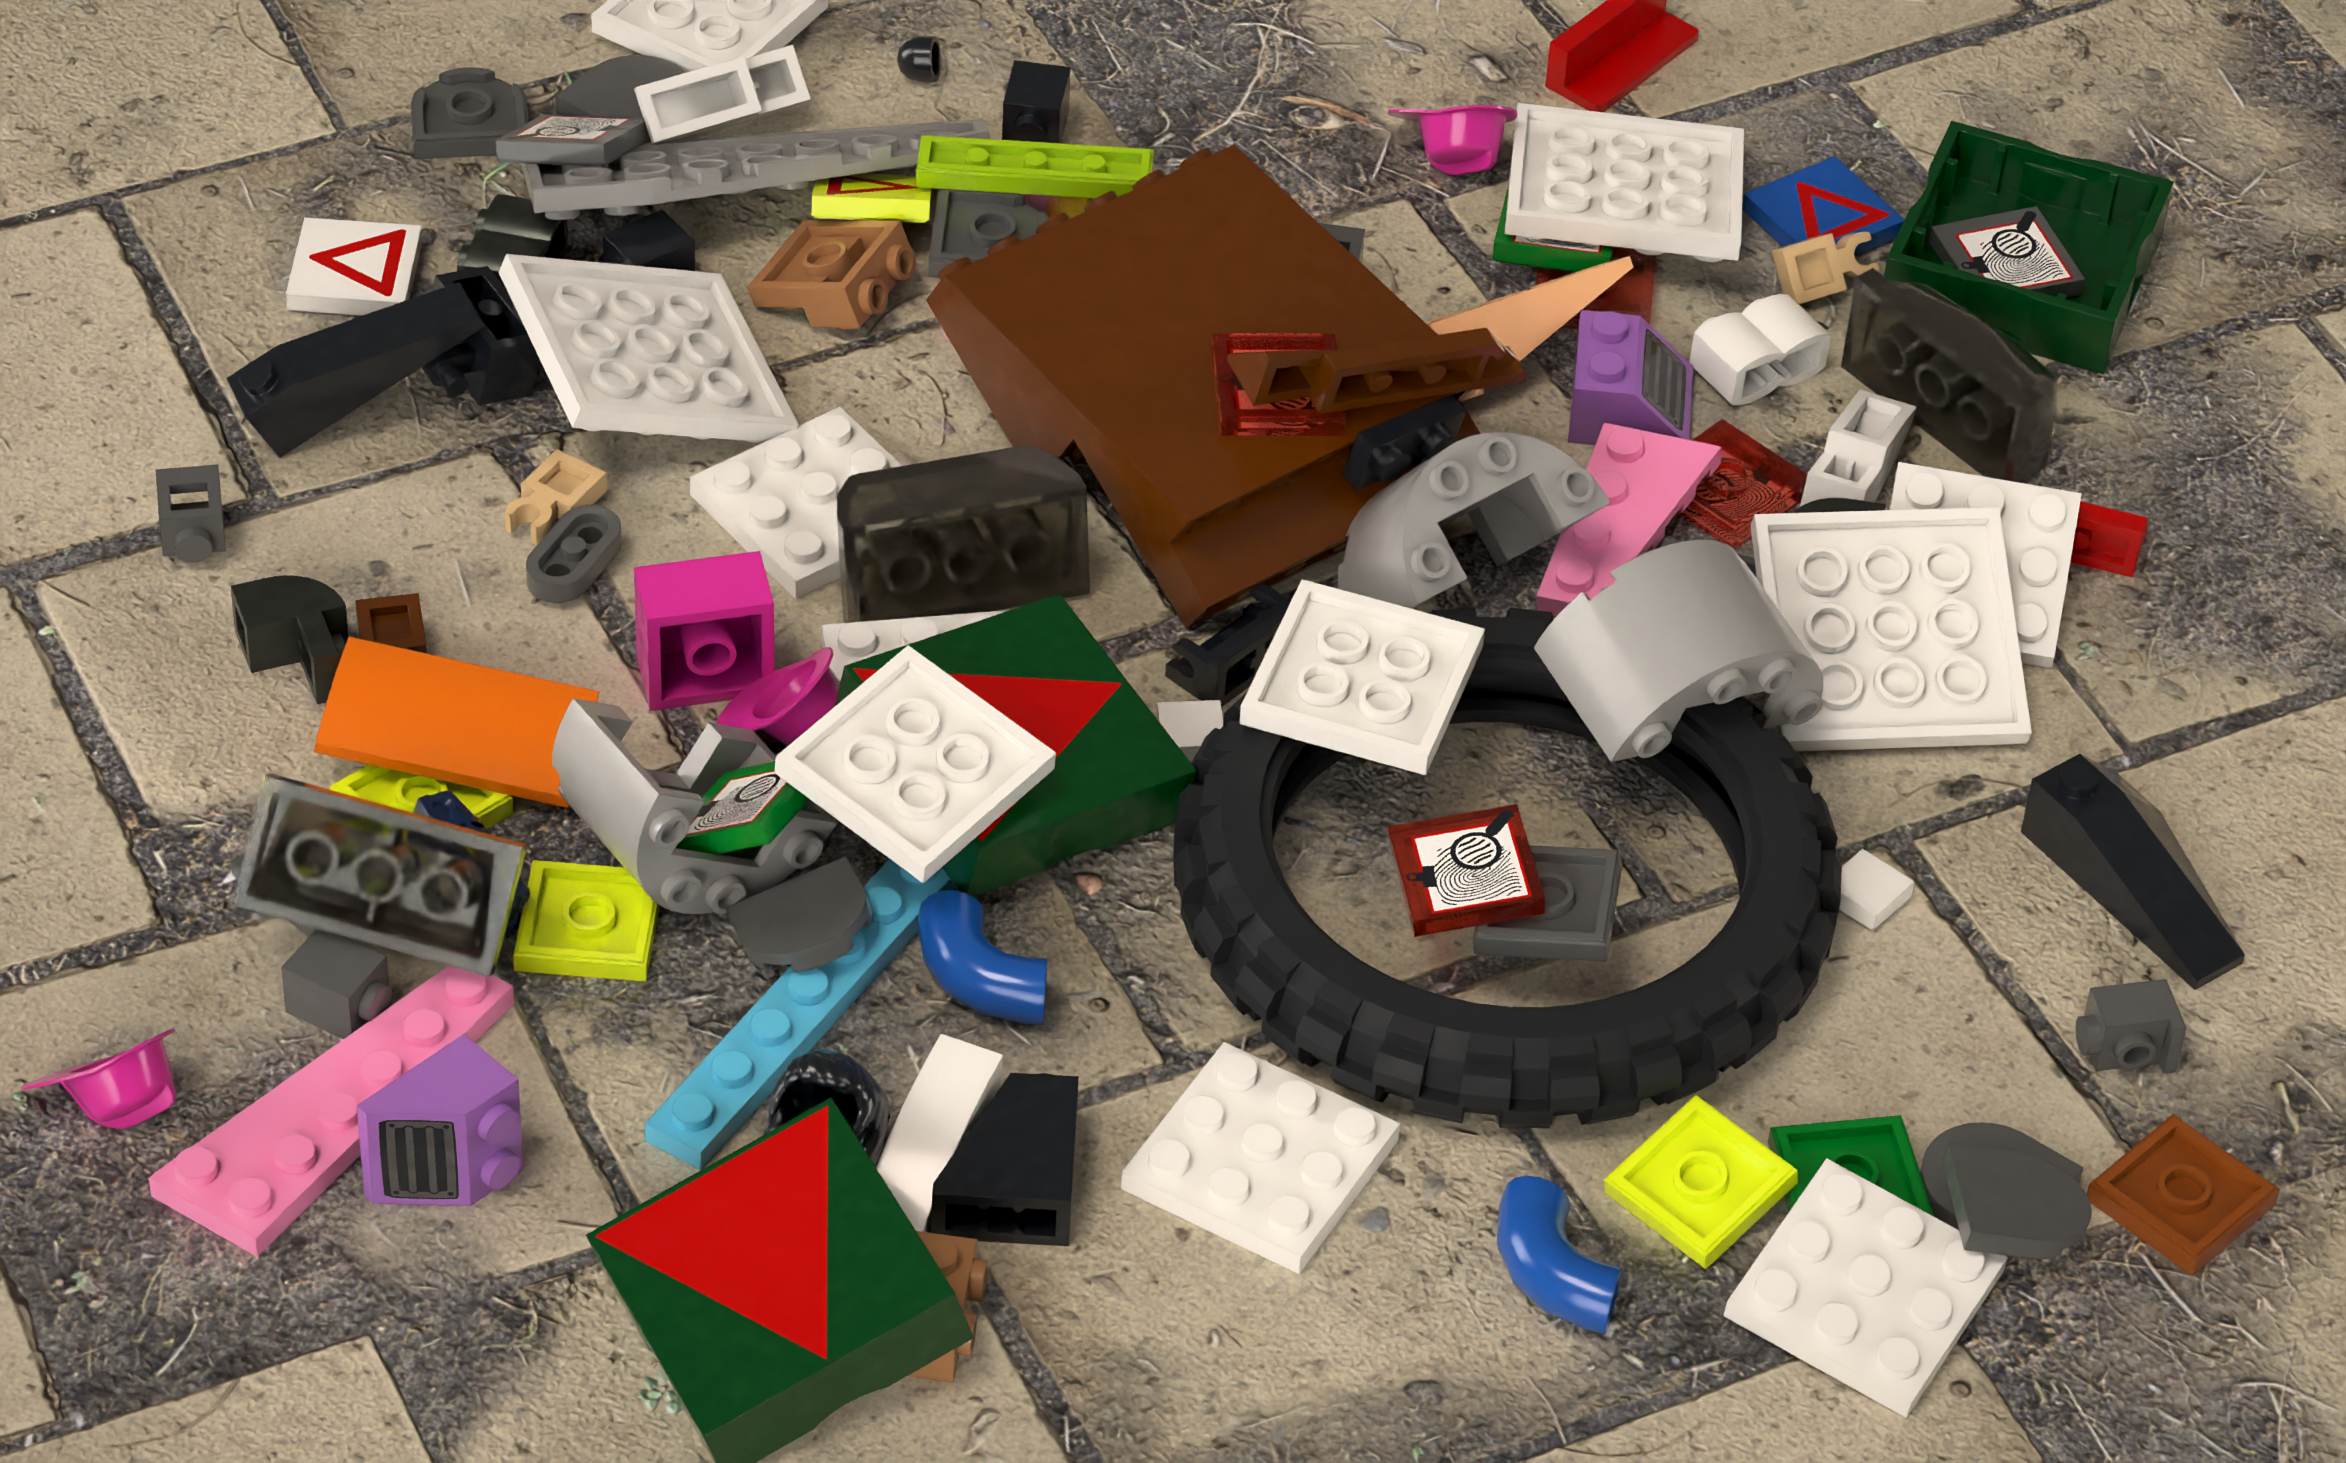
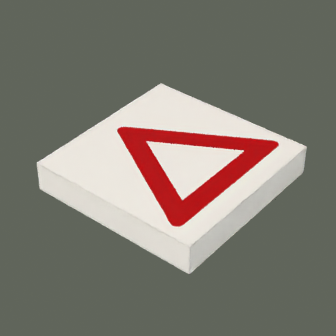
(352, 266)

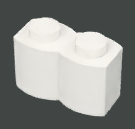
(1759, 349)

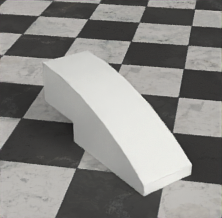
(722, 95)
(1860, 449)
(934, 1121)

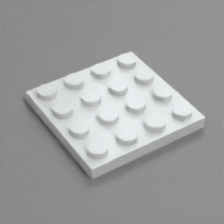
(1626, 182)
(646, 349)
(1903, 622)

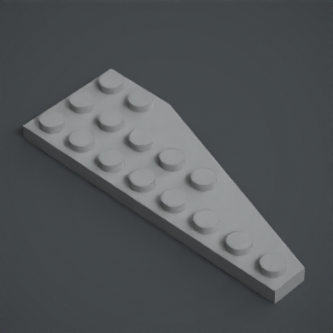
(729, 166)

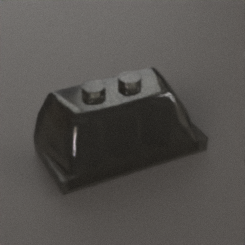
(1960, 371)
(962, 535)
(379, 874)

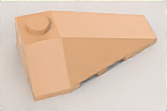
(1534, 315)

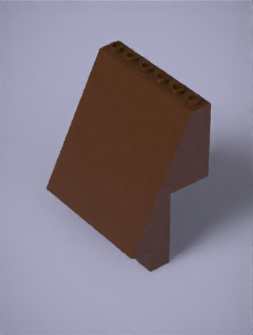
(1103, 355)

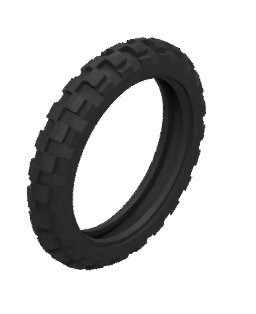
(1505, 1059)

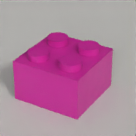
(703, 628)

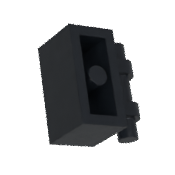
(496, 360)

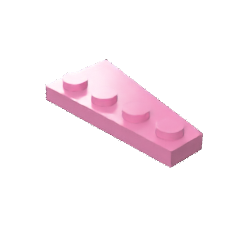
(1647, 483)

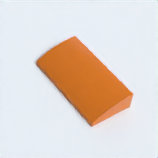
(446, 720)

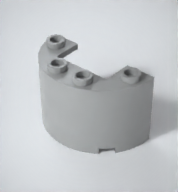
(1505, 481)
(1674, 636)
(649, 811)

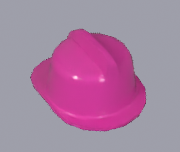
(1461, 137)
(786, 699)
(121, 1087)

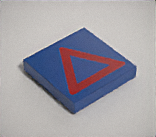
(1822, 202)

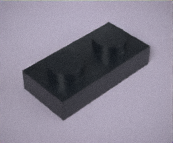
(1403, 442)

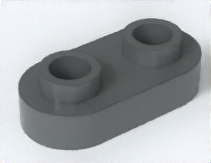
(573, 553)

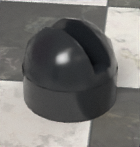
(920, 59)

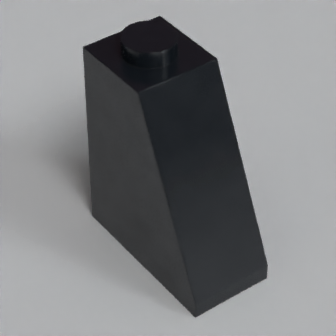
(1013, 1166)

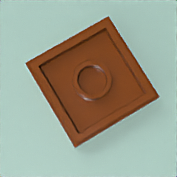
(2182, 1194)

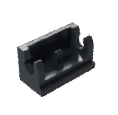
(1231, 657)

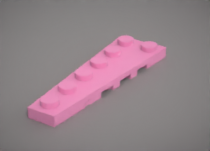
(303, 1134)

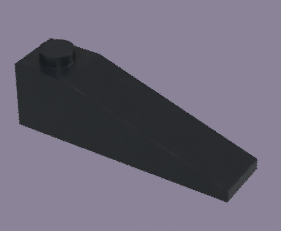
(331, 372)
(2131, 865)

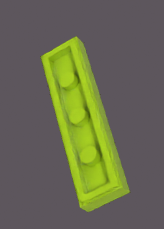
(1029, 167)

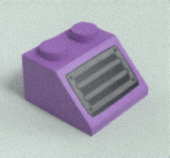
(1627, 379)
(442, 1130)

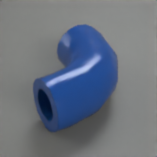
(973, 968)
(1544, 1261)

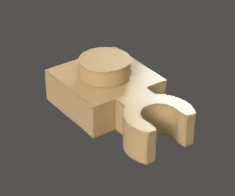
(1818, 265)
(552, 491)

